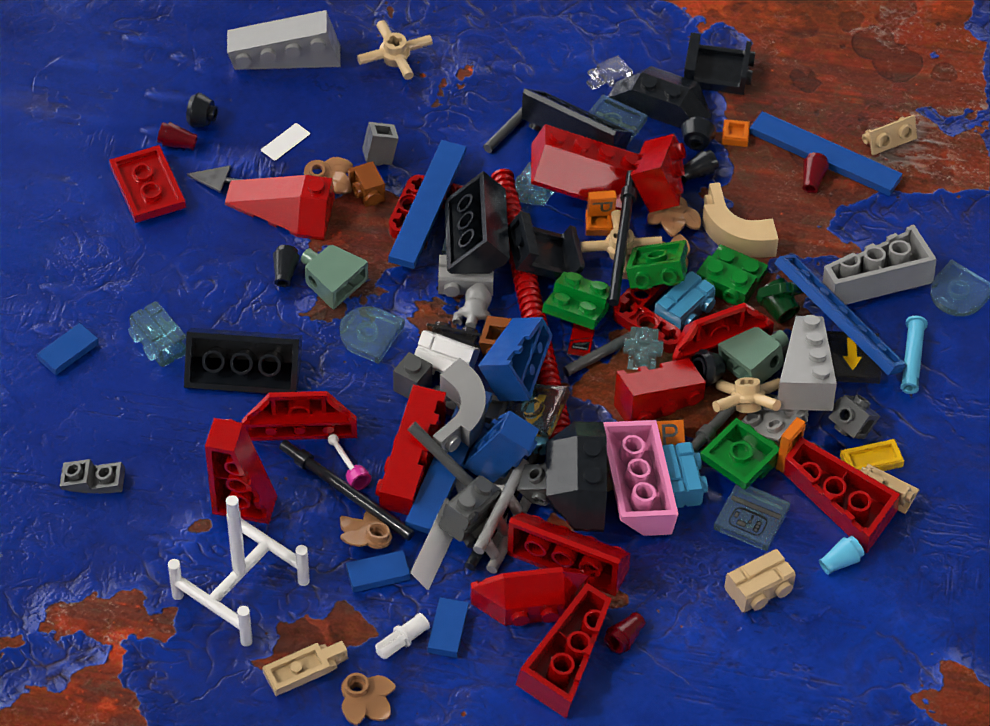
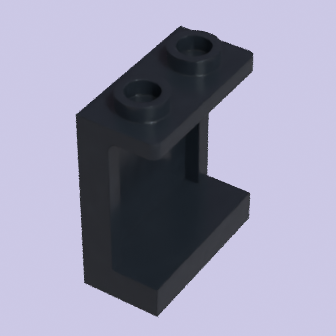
(719, 67)
(542, 250)

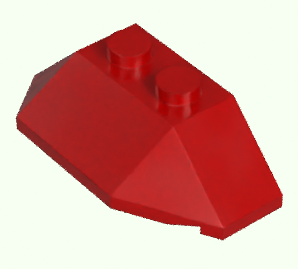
(718, 327)
(299, 417)
(529, 594)

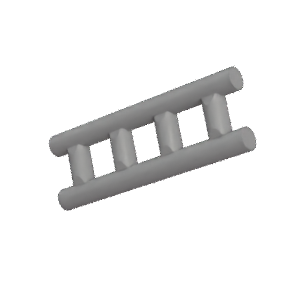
(496, 521)

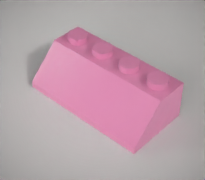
(640, 477)

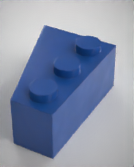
(517, 358)
(501, 446)

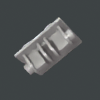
(773, 423)

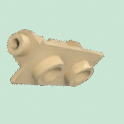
(891, 134)
(906, 491)

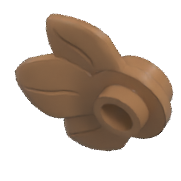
(332, 168)
(675, 218)
(365, 532)
(369, 701)

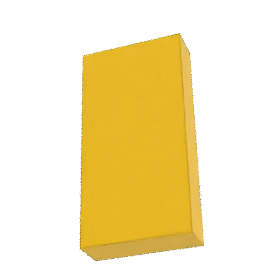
(882, 455)

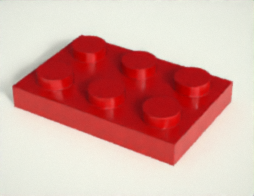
(147, 183)

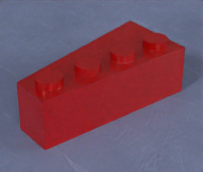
(842, 492)

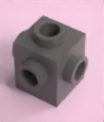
(853, 416)
(533, 483)

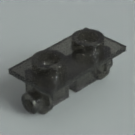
(467, 335)

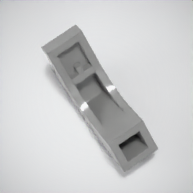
(468, 393)

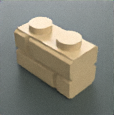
(760, 581)

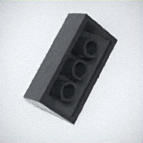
(543, 108)
(477, 227)
(242, 361)

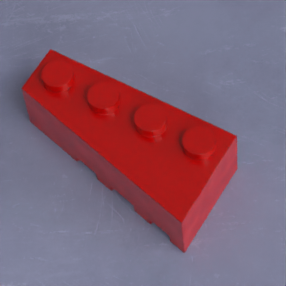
(409, 458)
(237, 472)
(562, 656)

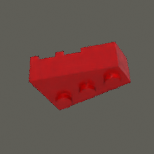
(660, 172)
(658, 391)

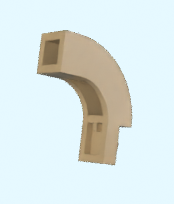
(745, 236)

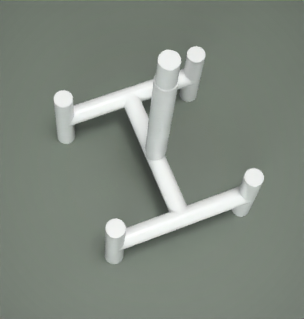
(240, 567)

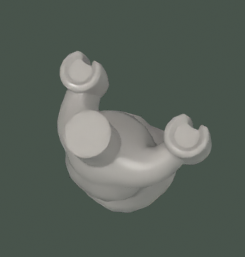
(475, 307)

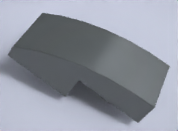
(89, 478)

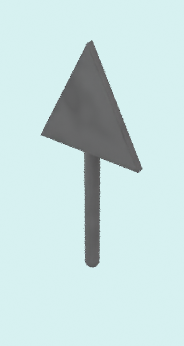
(213, 178)

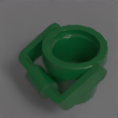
(779, 299)

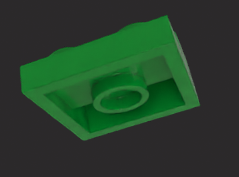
(657, 265)
(732, 274)
(578, 300)
(741, 454)

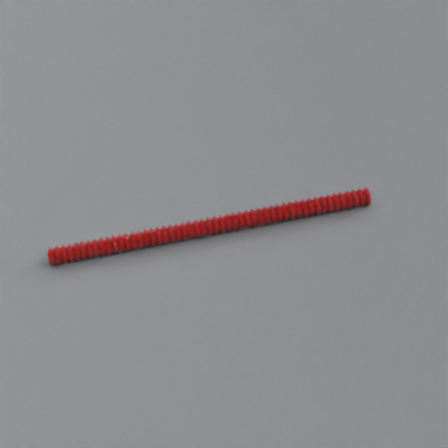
(529, 294)

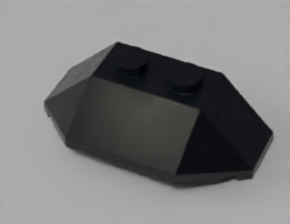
(662, 96)
(578, 475)

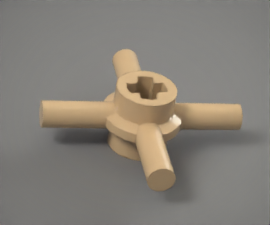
(394, 49)
(610, 243)
(747, 395)

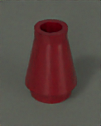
(175, 136)
(814, 170)
(623, 634)

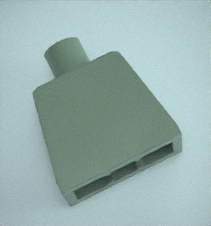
(334, 273)
(754, 353)

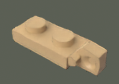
(304, 666)

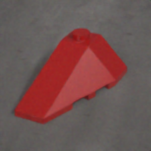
(291, 202)

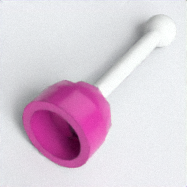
(356, 475)

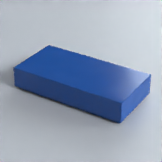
(67, 349)
(378, 571)
(448, 627)

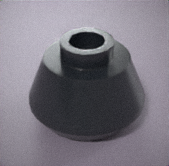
(201, 111)
(698, 132)
(709, 365)

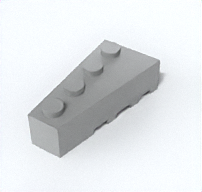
(285, 43)
(882, 269)
(808, 369)

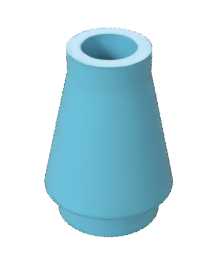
(843, 554)

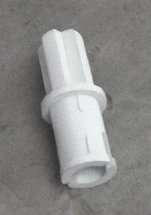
(402, 636)

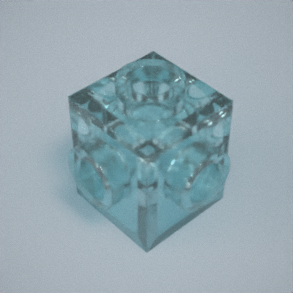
(531, 193)
(642, 347)

